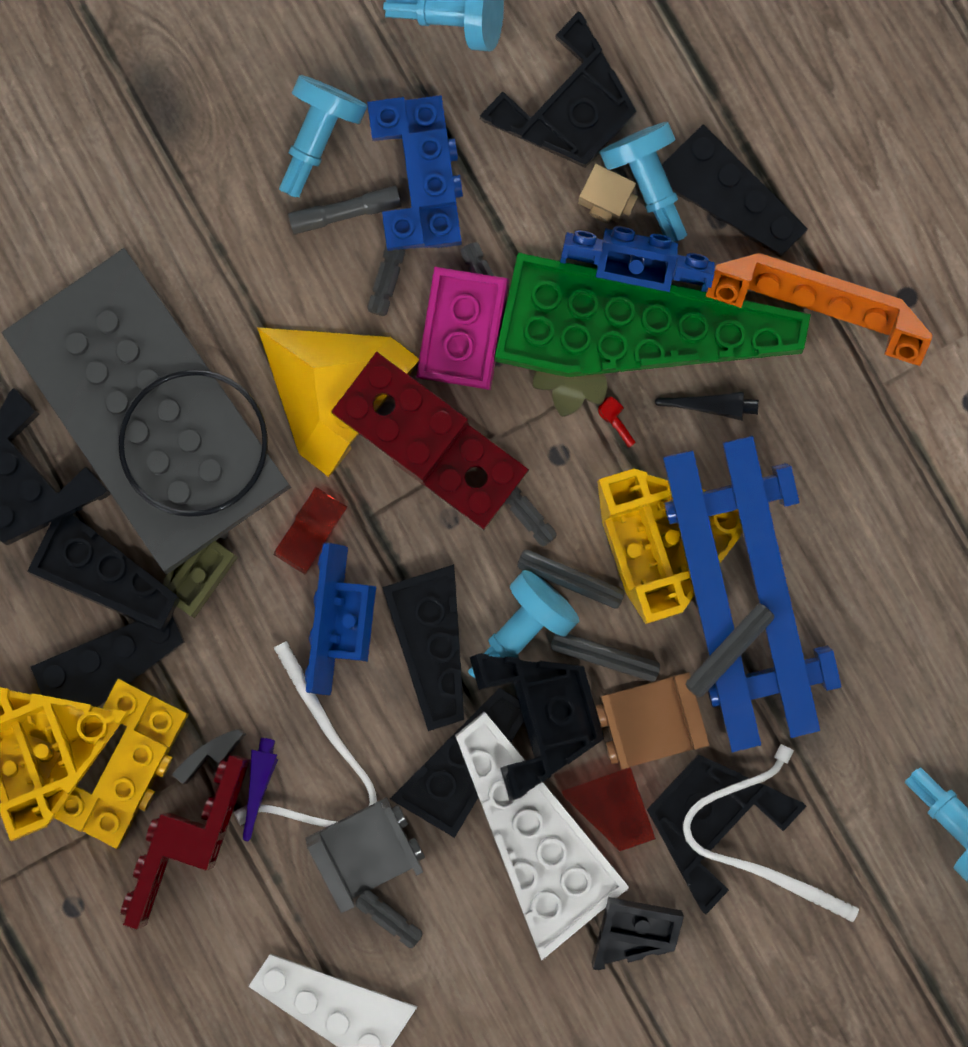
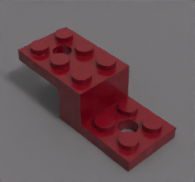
(429, 440)
(184, 841)

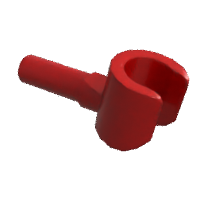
(609, 412)

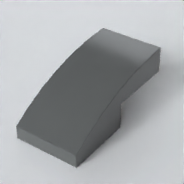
(218, 749)

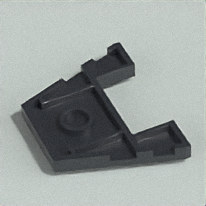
(581, 113)
(25, 495)
(555, 711)
(711, 821)

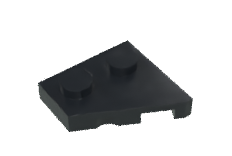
(634, 931)

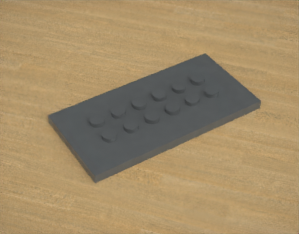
(185, 439)

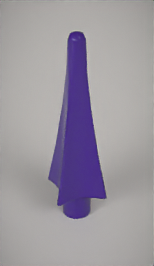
(261, 770)

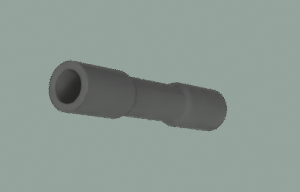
(321, 216)

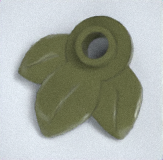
(570, 392)

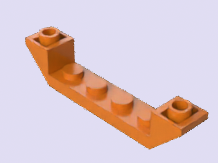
(827, 295)

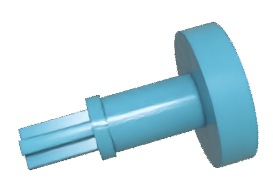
(480, 18)
(326, 107)
(640, 152)
(539, 608)
(946, 809)

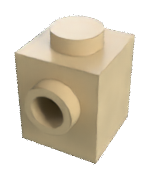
(608, 195)

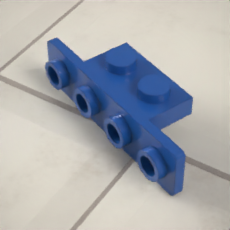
(340, 620)

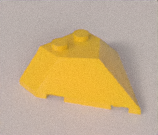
(312, 377)
(648, 547)
(45, 754)

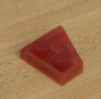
(613, 808)

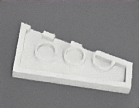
(331, 1005)

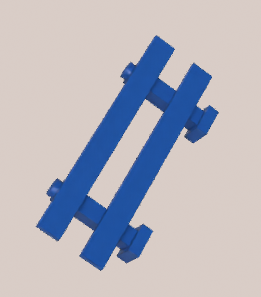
(750, 496)

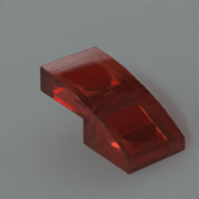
(310, 530)

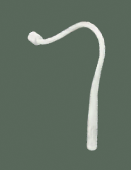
(298, 678)
(800, 888)

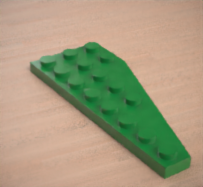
(583, 325)

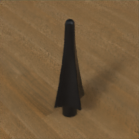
(727, 405)

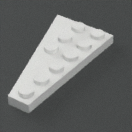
(547, 855)

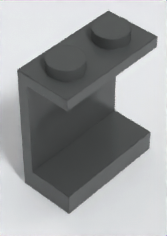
(364, 851)

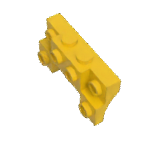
(131, 769)

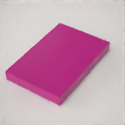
(462, 328)

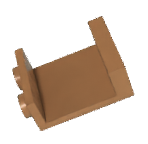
(652, 721)

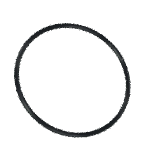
(193, 373)

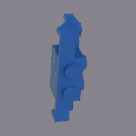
(428, 160)
(638, 259)

